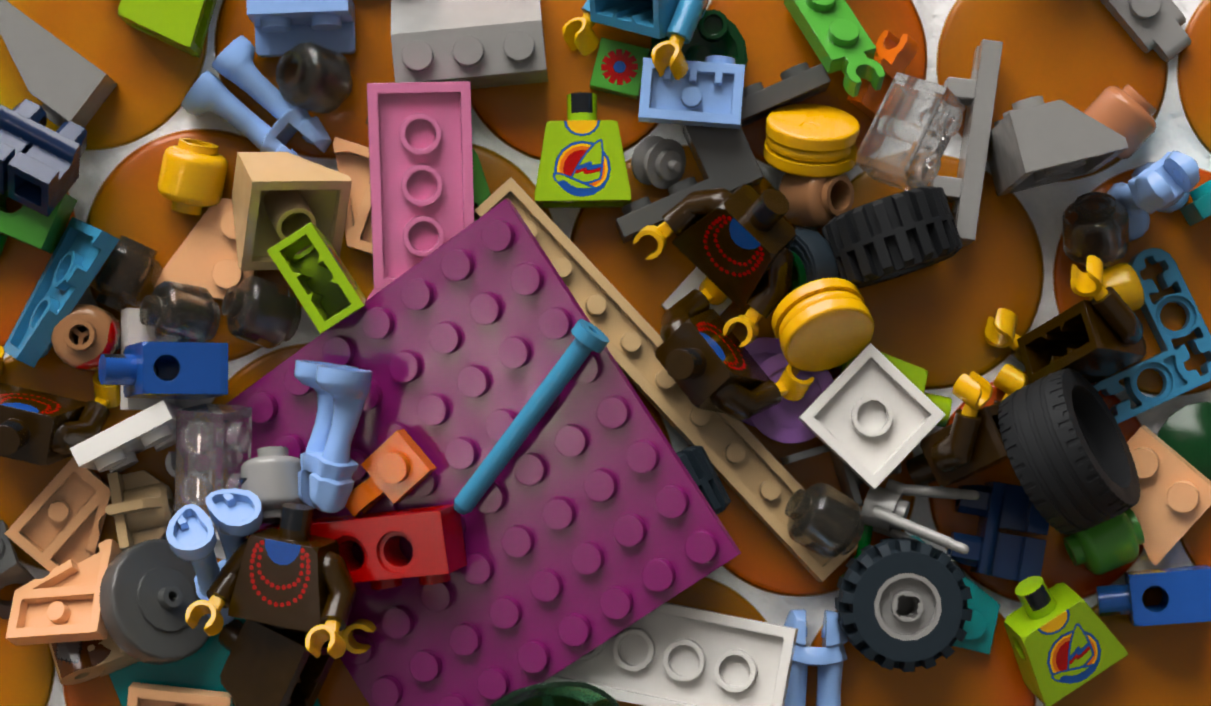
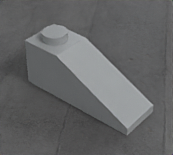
(52, 70)

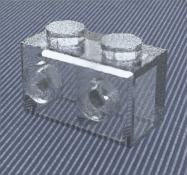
(910, 133)
(210, 450)

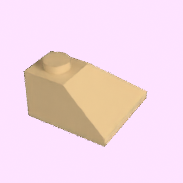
(280, 195)

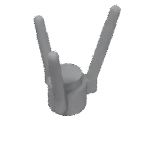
(888, 511)

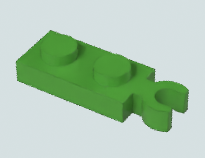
(838, 41)

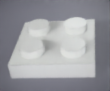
(871, 416)
(118, 445)

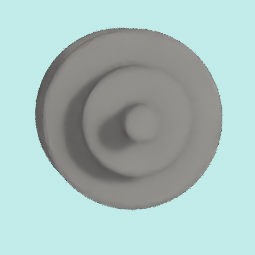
(658, 161)

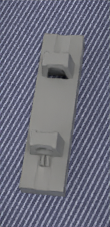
(979, 98)

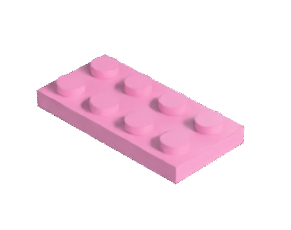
(417, 171)

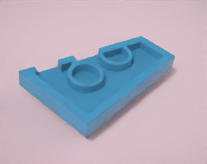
(59, 289)

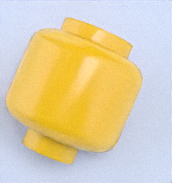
(192, 175)

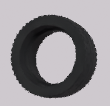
(1068, 452)

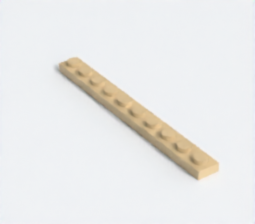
(632, 341)

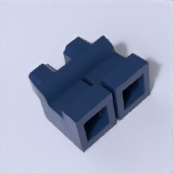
(36, 161)
(997, 552)

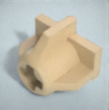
(139, 506)

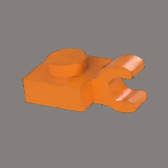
(894, 57)
(393, 471)

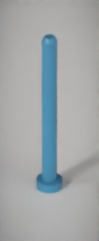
(587, 339)

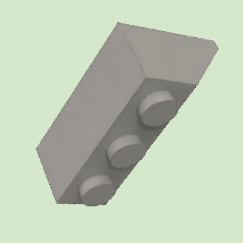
(468, 41)
(1047, 145)

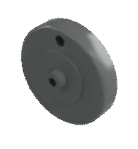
(146, 604)

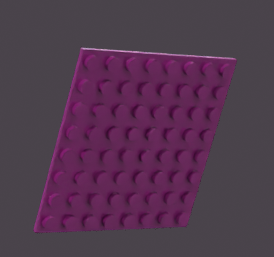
(574, 531)

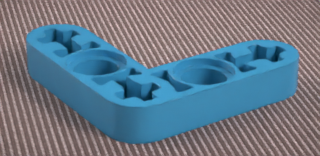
(1170, 360)

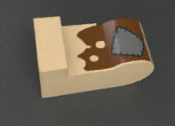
(88, 659)

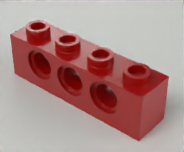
(431, 530)

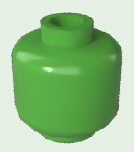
(1107, 544)

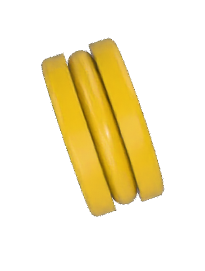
(811, 140)
(822, 324)

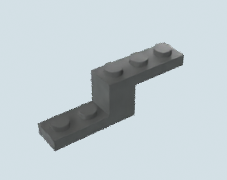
(724, 152)

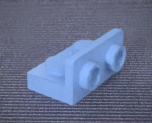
(290, 22)
(704, 97)

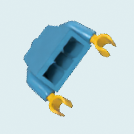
(646, 17)

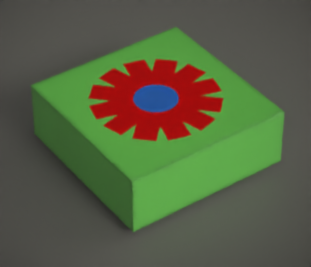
(618, 68)

